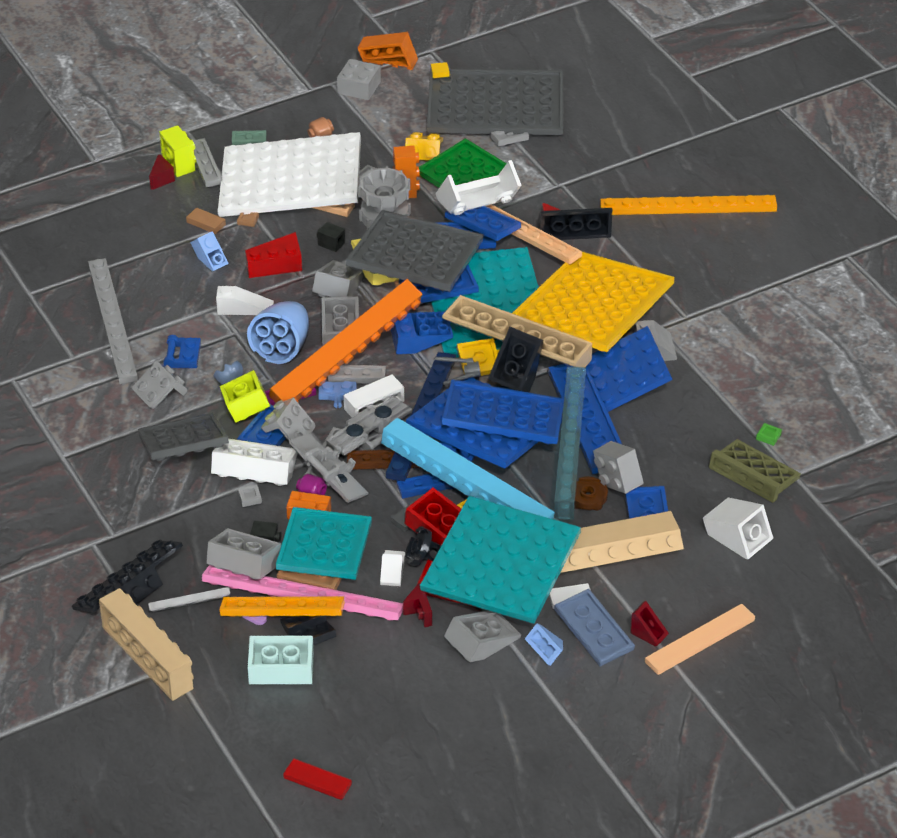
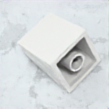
(739, 526)

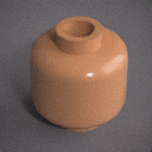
(320, 127)

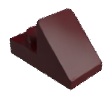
(418, 603)

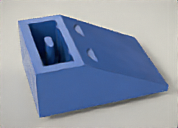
(420, 332)

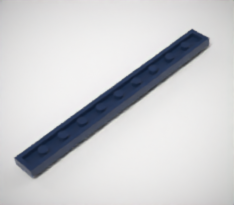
(433, 386)

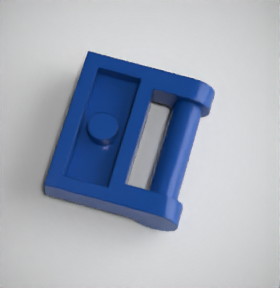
(188, 352)

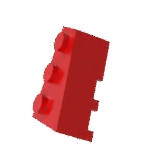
(274, 257)

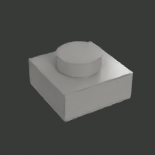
(249, 495)

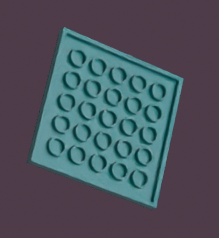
(501, 559)

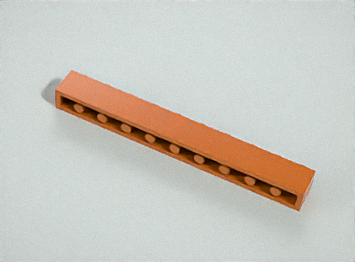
(347, 343)

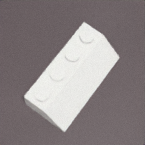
(254, 462)

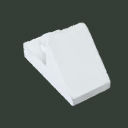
(392, 568)

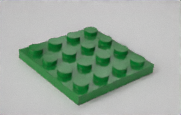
(463, 162)

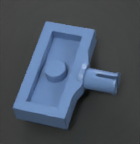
(335, 391)

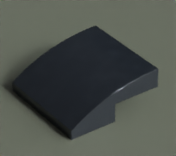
(309, 626)

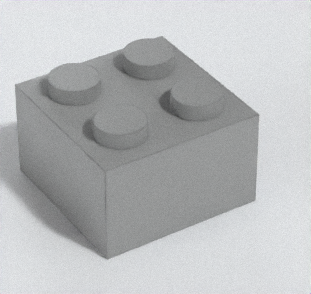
(359, 79)
(618, 467)

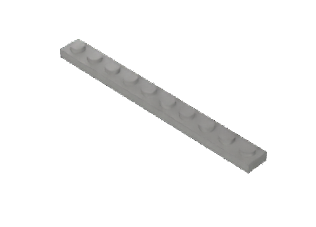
(112, 321)

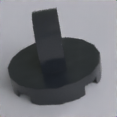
(420, 546)

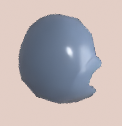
(230, 373)

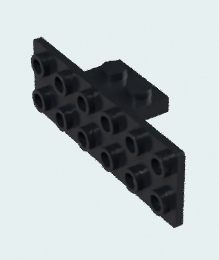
(135, 578)

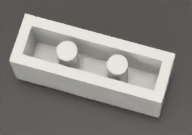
(373, 395)

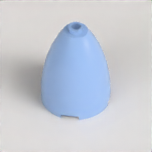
(279, 326)

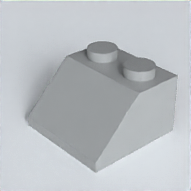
(662, 338)

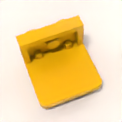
(427, 146)

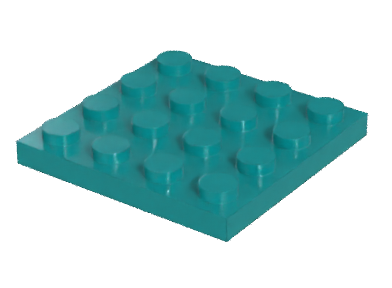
(324, 543)

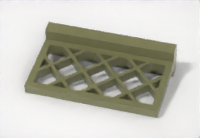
(751, 477)

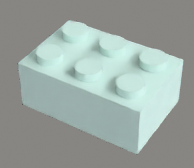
(280, 660)

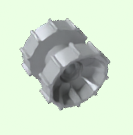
(383, 190)

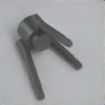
(471, 370)

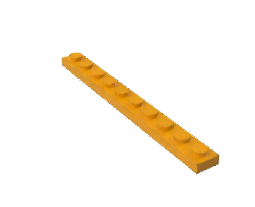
(695, 204)

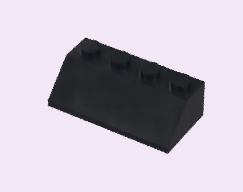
(577, 223)

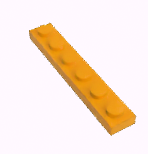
(282, 606)

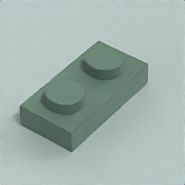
(246, 137)

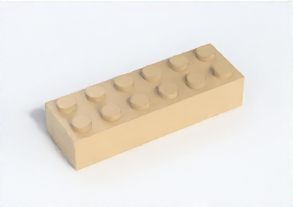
(146, 644)

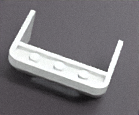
(480, 192)

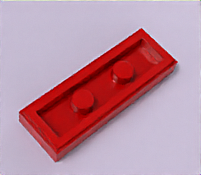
(317, 779)

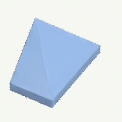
(545, 643)

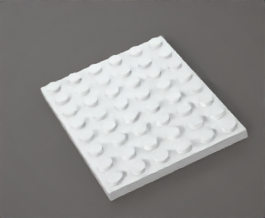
(290, 174)

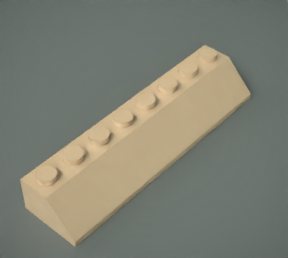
(496, 322)
(624, 541)

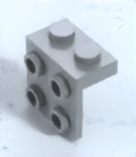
(157, 384)
(289, 418)

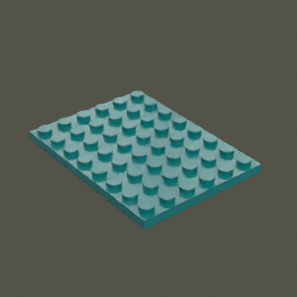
(503, 282)

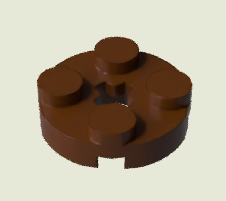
(597, 496)

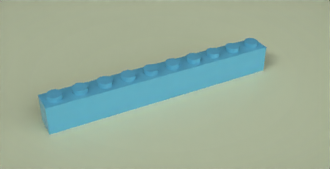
(456, 469)

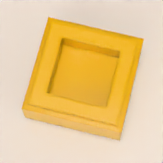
(440, 70)

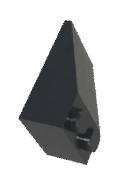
(517, 361)

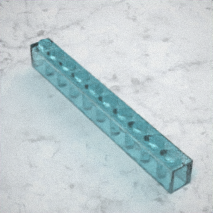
(570, 443)

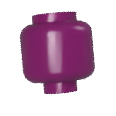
(311, 484)

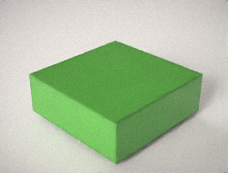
(769, 434)

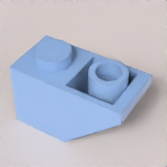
(209, 251)

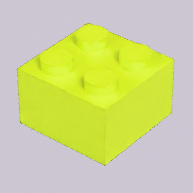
(178, 150)
(244, 396)

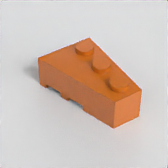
(389, 49)
(405, 160)

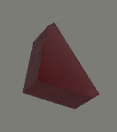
(161, 173)
(647, 625)

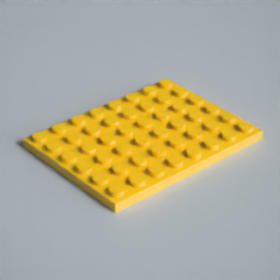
(595, 299)

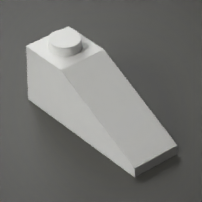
(237, 301)

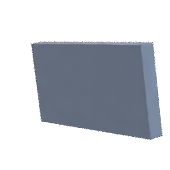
(594, 627)

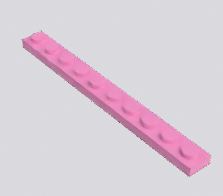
(283, 588)

